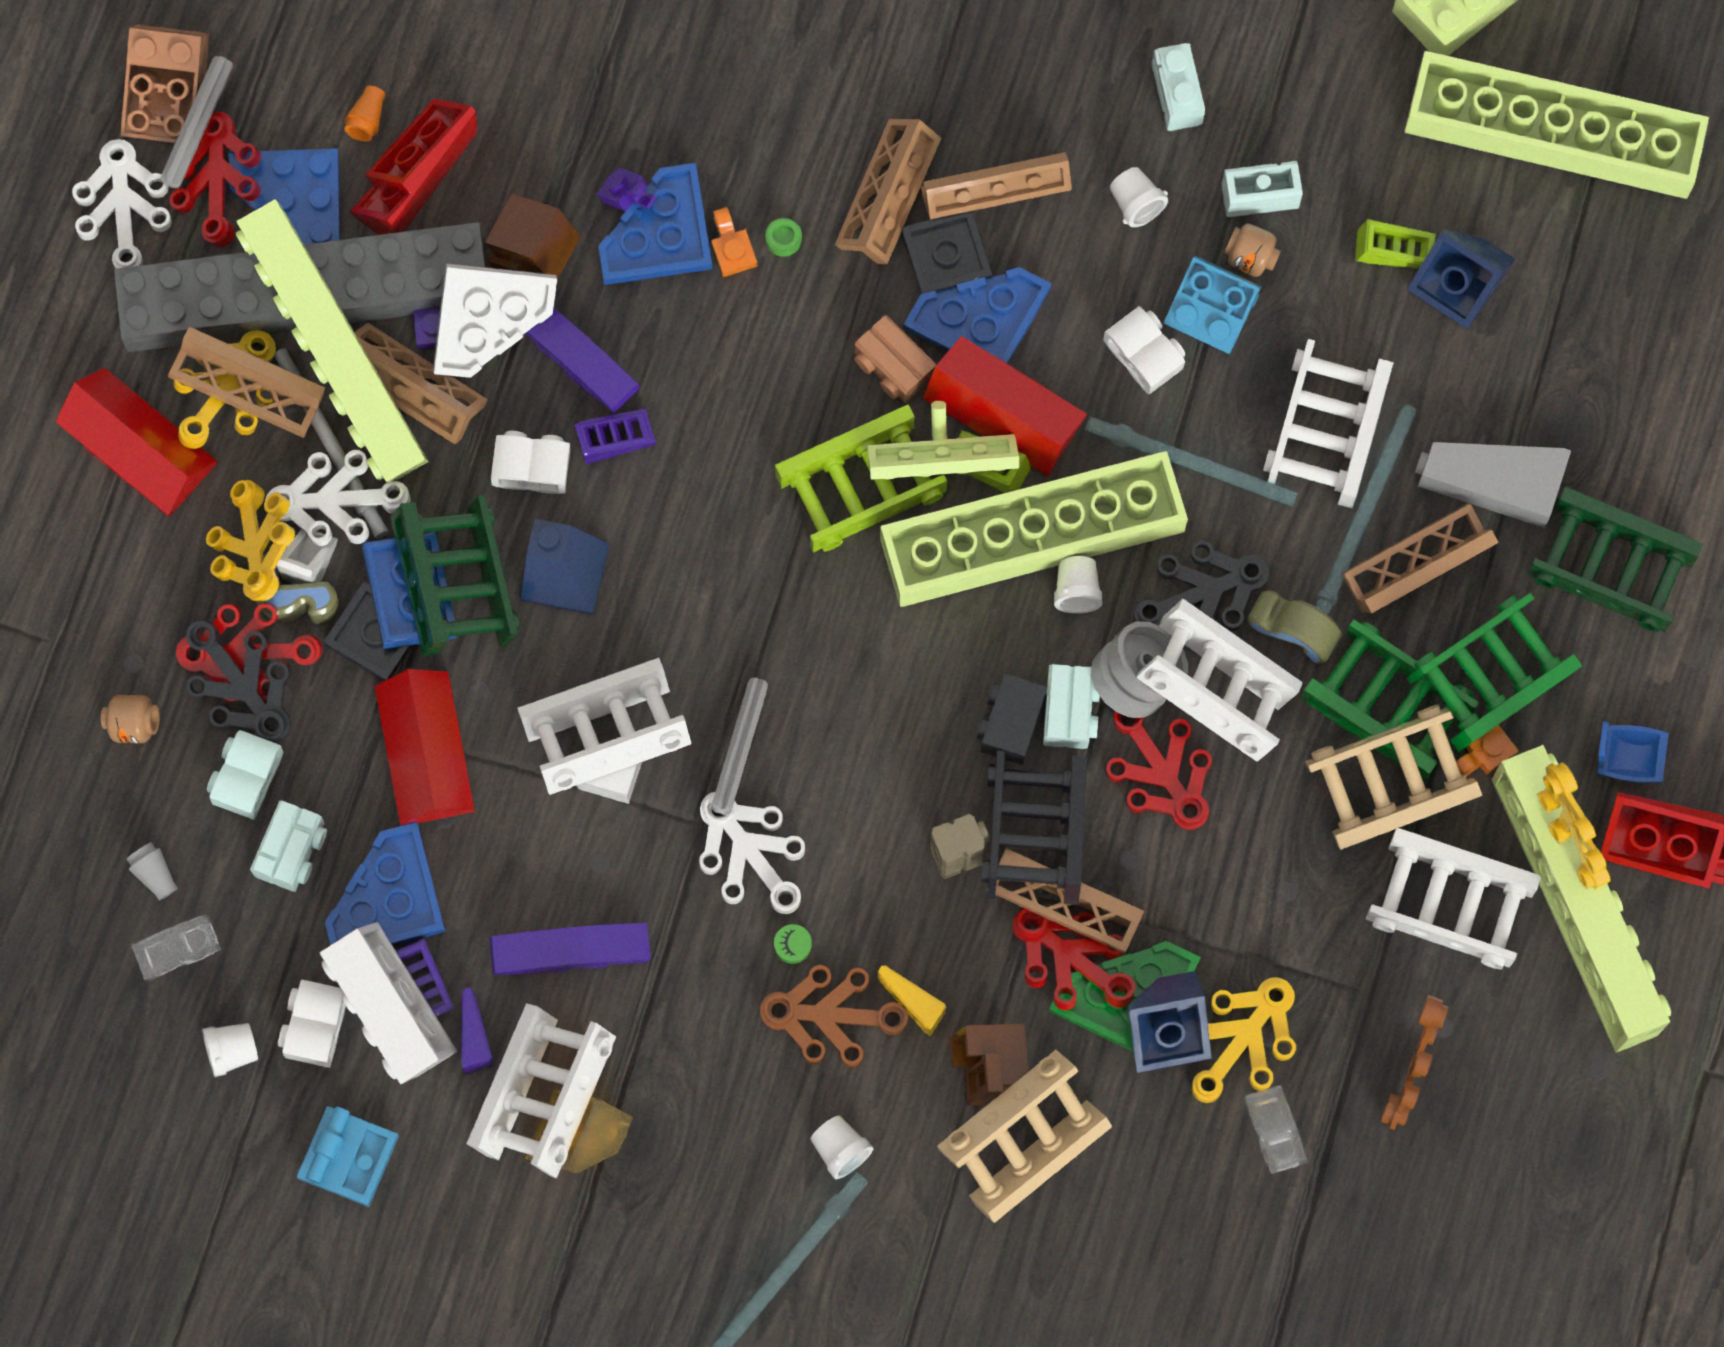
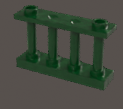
(1643, 538)
(427, 596)

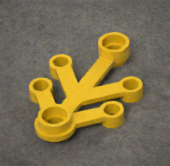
(227, 383)
(260, 580)
(1559, 786)
(1248, 1033)

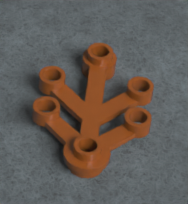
(827, 1014)
(1399, 1106)

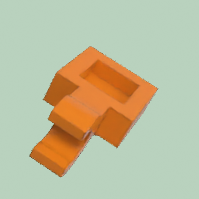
(733, 248)
(1487, 752)

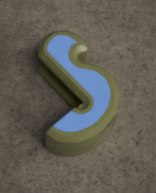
(296, 599)
(1295, 623)

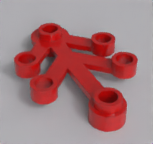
(215, 174)
(238, 651)
(1164, 774)
(1068, 954)

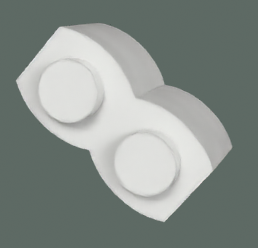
(1144, 349)
(530, 463)
(313, 1024)

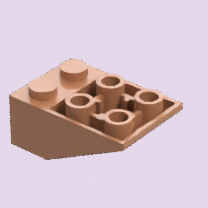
(161, 80)

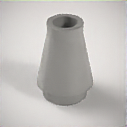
(151, 869)

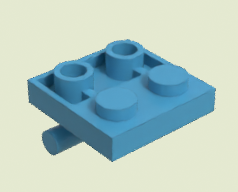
(1212, 304)
(348, 1156)

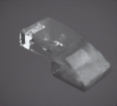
(176, 947)
(1276, 1129)

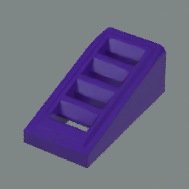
(604, 450)
(415, 948)
(474, 1042)

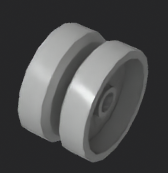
(1119, 662)

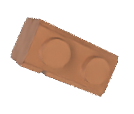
(894, 360)

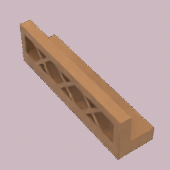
(996, 185)
(894, 189)
(252, 370)
(426, 402)
(1427, 570)
(1101, 904)

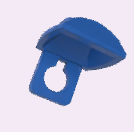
(1632, 753)

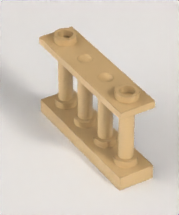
(1387, 814)
(1040, 1160)

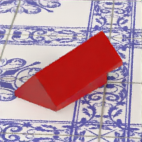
(415, 166)
(1004, 401)
(133, 440)
(424, 746)
(1666, 840)

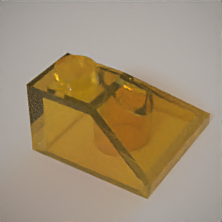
(597, 1137)

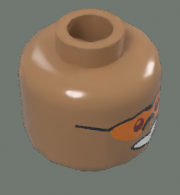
(1252, 250)
(130, 718)

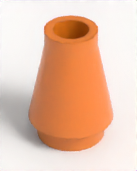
(365, 116)

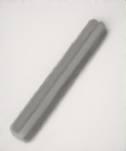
(196, 122)
(739, 746)

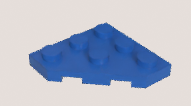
(303, 184)
(664, 238)
(983, 310)
(390, 889)

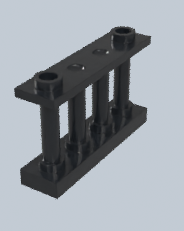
(1069, 813)

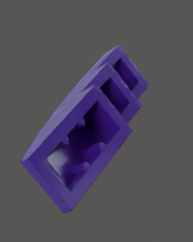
(583, 360)
(569, 948)

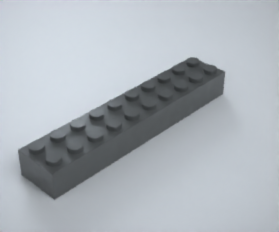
(227, 298)

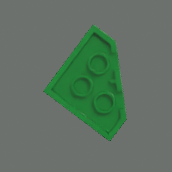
(1144, 967)

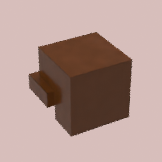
(531, 238)
(992, 1057)

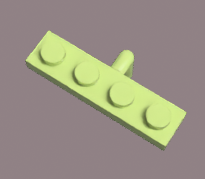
(942, 454)

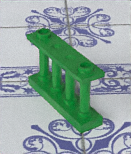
(1498, 706)
(1356, 715)

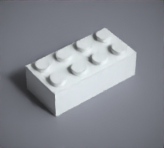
(387, 1003)

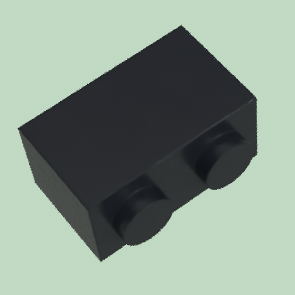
(1013, 718)

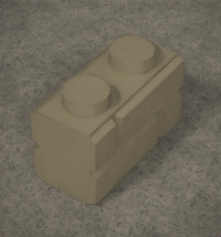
(959, 845)

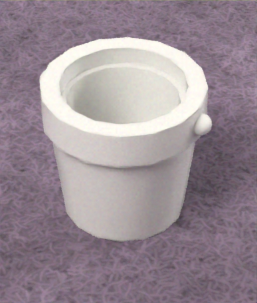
(1138, 197)
(1077, 586)
(229, 1047)
(840, 1147)

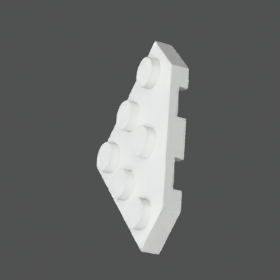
(487, 314)

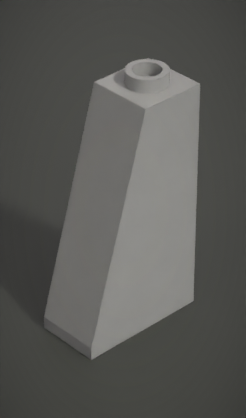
(1496, 477)

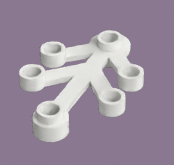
(120, 199)
(332, 497)
(747, 847)

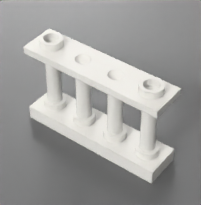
(1353, 448)
(1235, 658)
(595, 700)
(1479, 872)
(513, 1081)

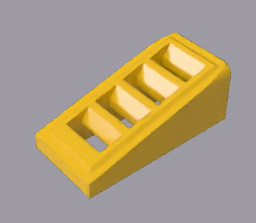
(919, 1004)

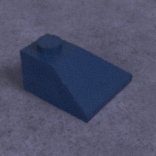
(1460, 275)
(563, 567)
(1169, 1023)

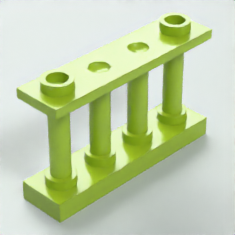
(830, 458)

